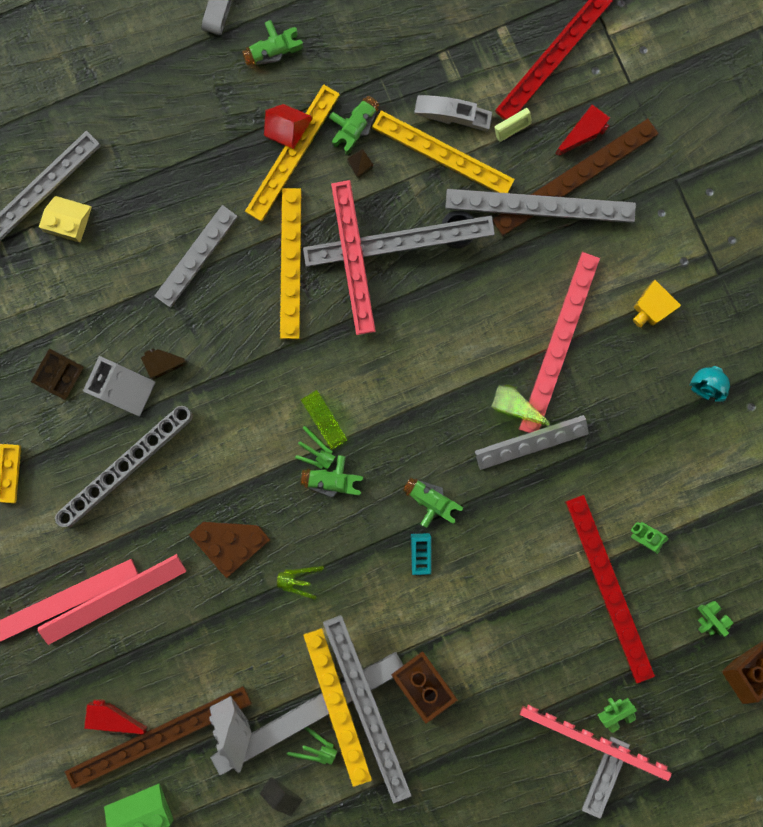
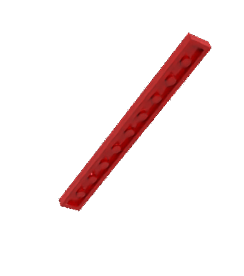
(552, 58)
(609, 589)

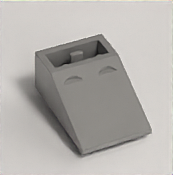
(119, 386)
(231, 732)

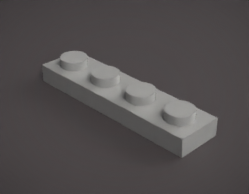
(603, 781)

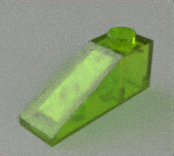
(510, 402)
(324, 419)

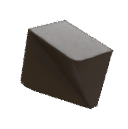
(360, 163)

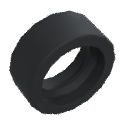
(458, 215)

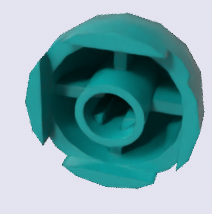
(711, 383)

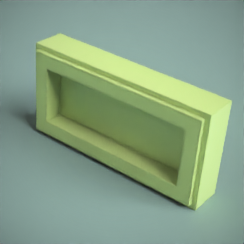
(513, 124)

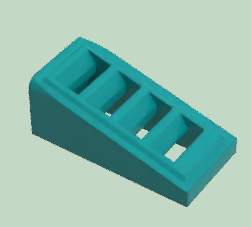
(417, 538)

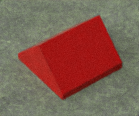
(285, 125)

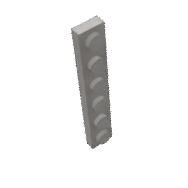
(196, 256)
(531, 442)

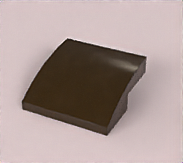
(57, 374)

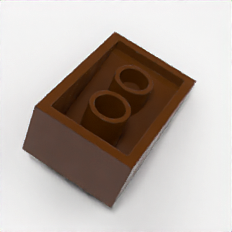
(746, 675)
(424, 687)

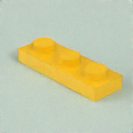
(9, 472)

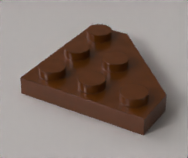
(229, 543)

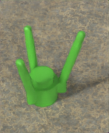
(324, 458)
(325, 754)

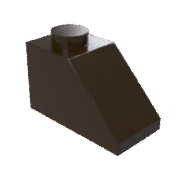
(161, 362)

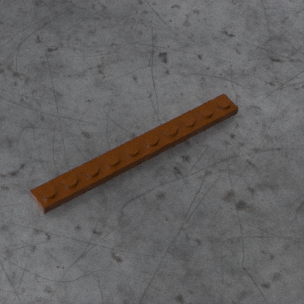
(584, 171)
(150, 740)

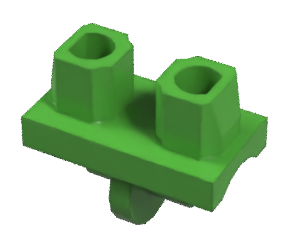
(648, 536)
(721, 625)
(617, 711)

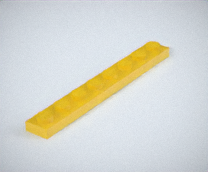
(442, 153)
(290, 158)
(290, 264)
(337, 707)

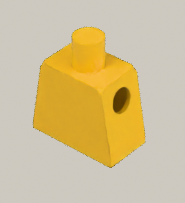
(654, 305)

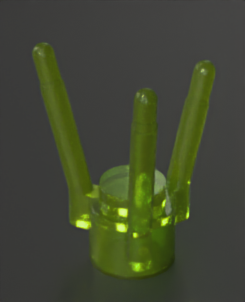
(286, 580)

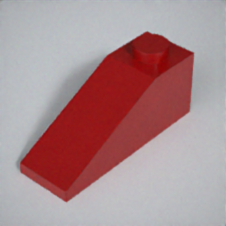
(587, 129)
(109, 718)

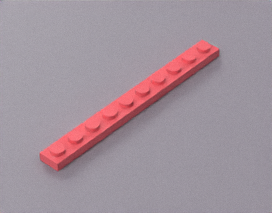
(561, 338)

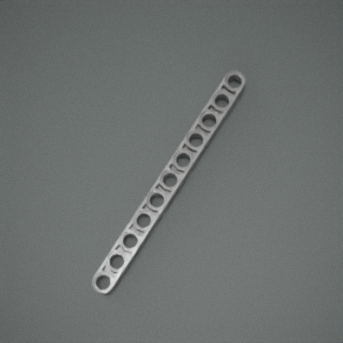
(307, 713)

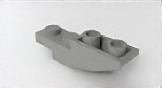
(453, 110)

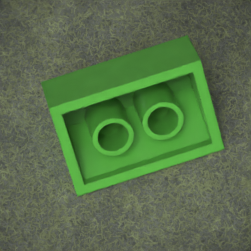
(140, 809)

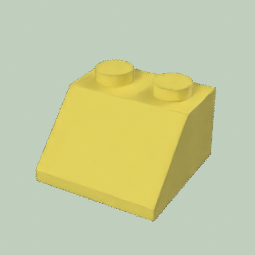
(65, 218)

